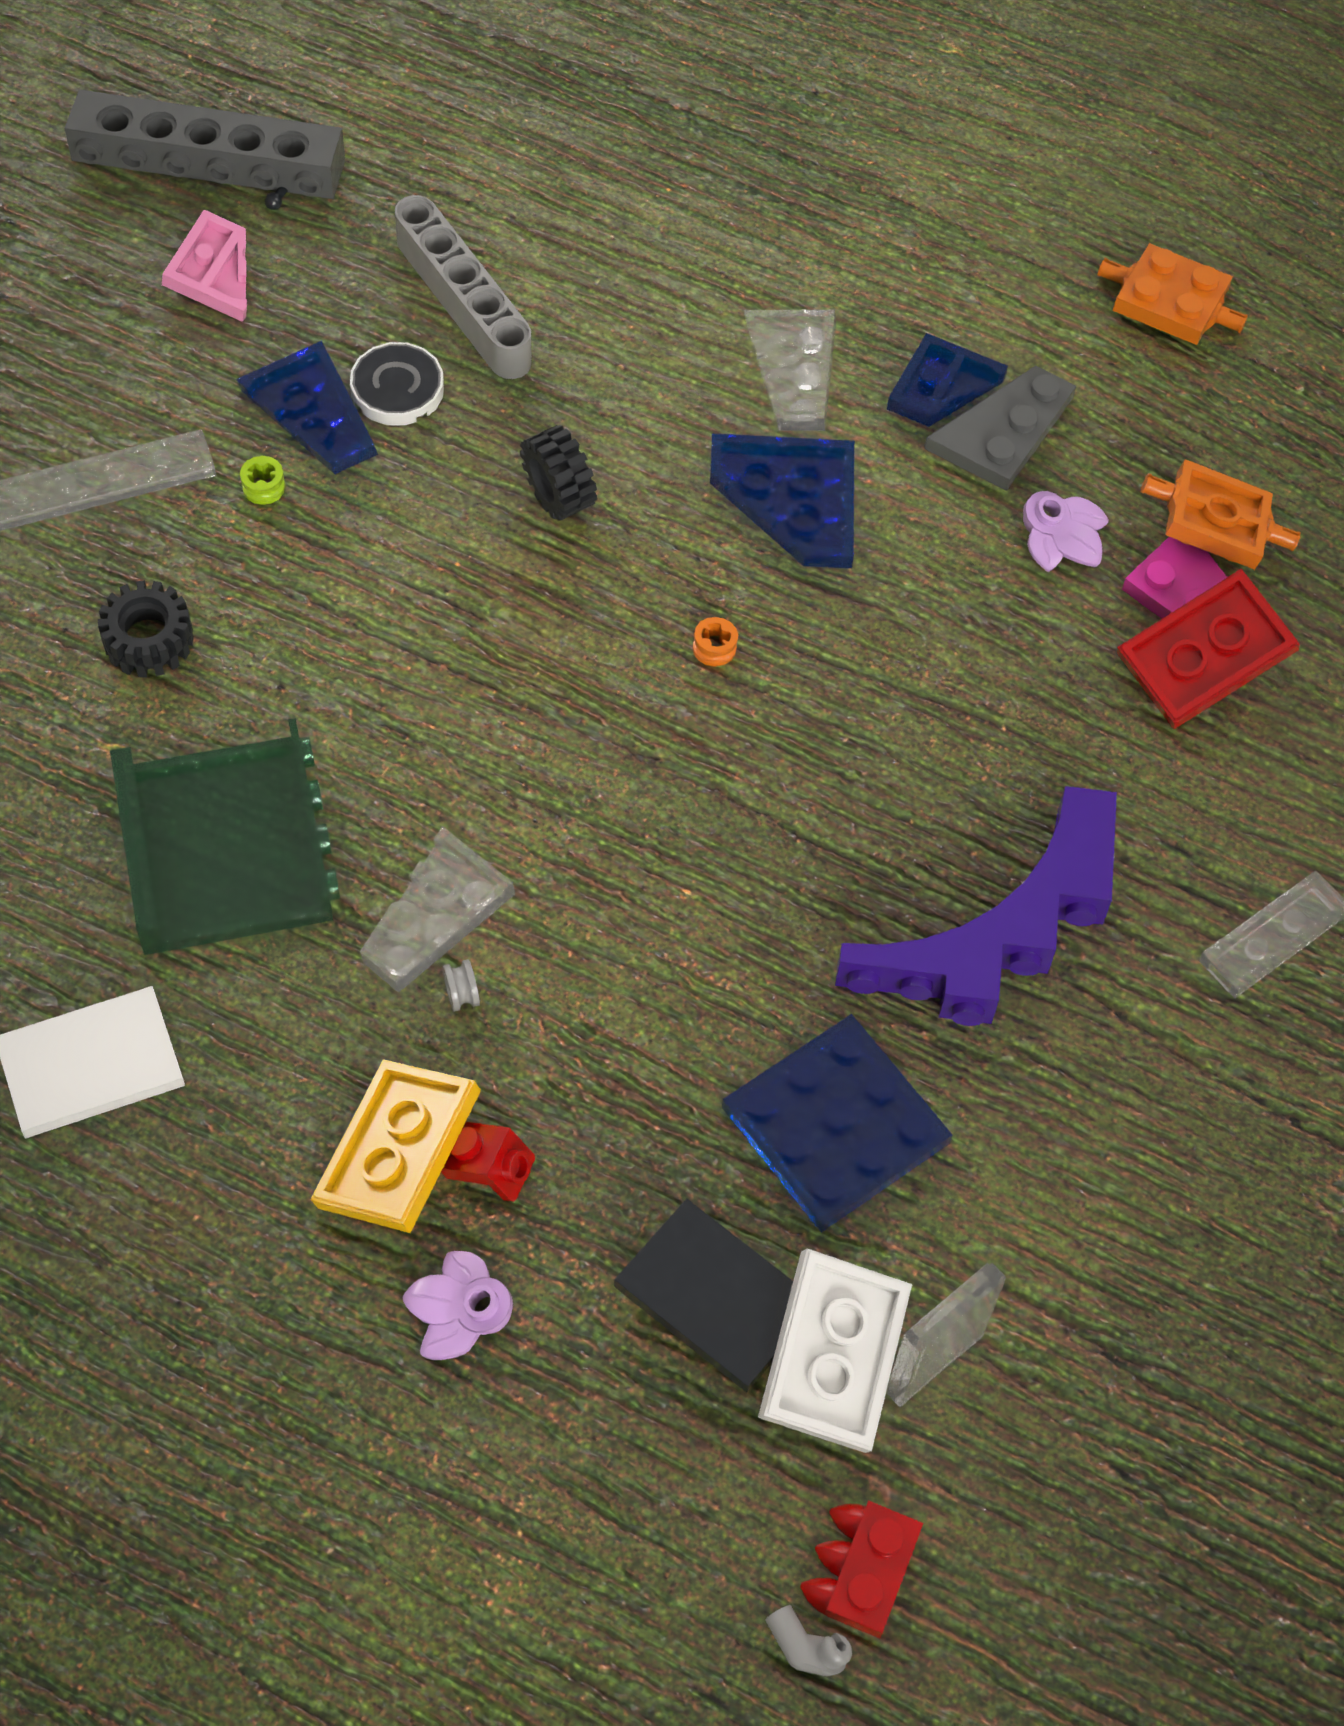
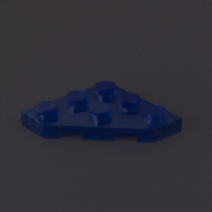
(793, 491)

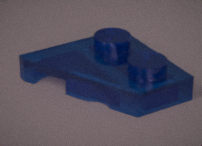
(942, 381)

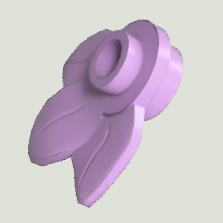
(1067, 533)
(450, 1302)

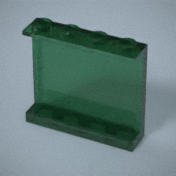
(224, 843)

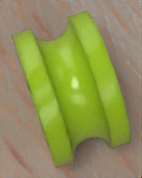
(264, 468)

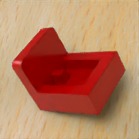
(490, 1157)

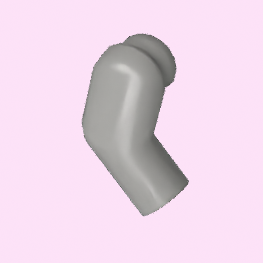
(805, 1651)

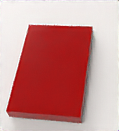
(1208, 648)

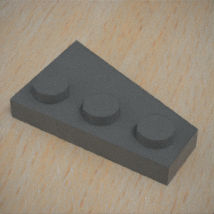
(1005, 428)

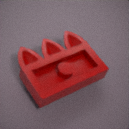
(867, 1568)

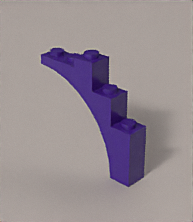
(1018, 934)

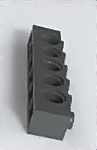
(205, 144)

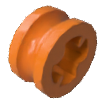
(703, 647)

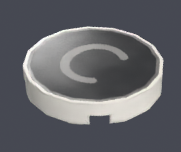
(397, 383)

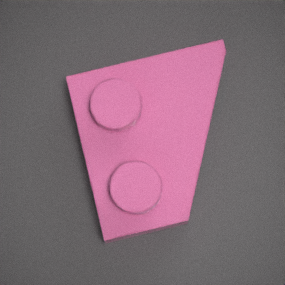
(211, 266)

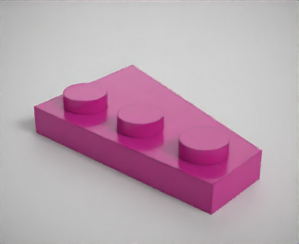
(1172, 577)

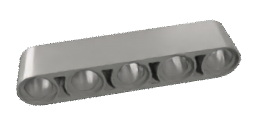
(463, 287)

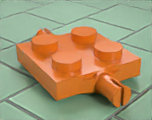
(1173, 294)
(1219, 514)

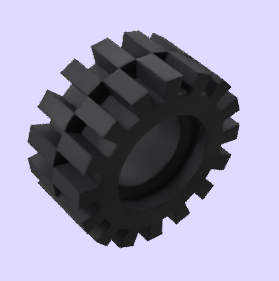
(558, 472)
(140, 606)

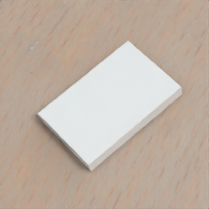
(89, 1062)
(835, 1351)

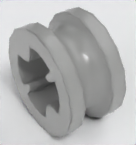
(461, 985)

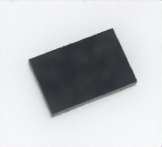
(710, 1293)

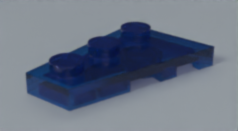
(312, 406)

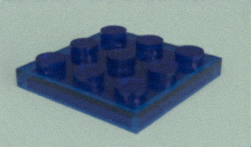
(836, 1122)

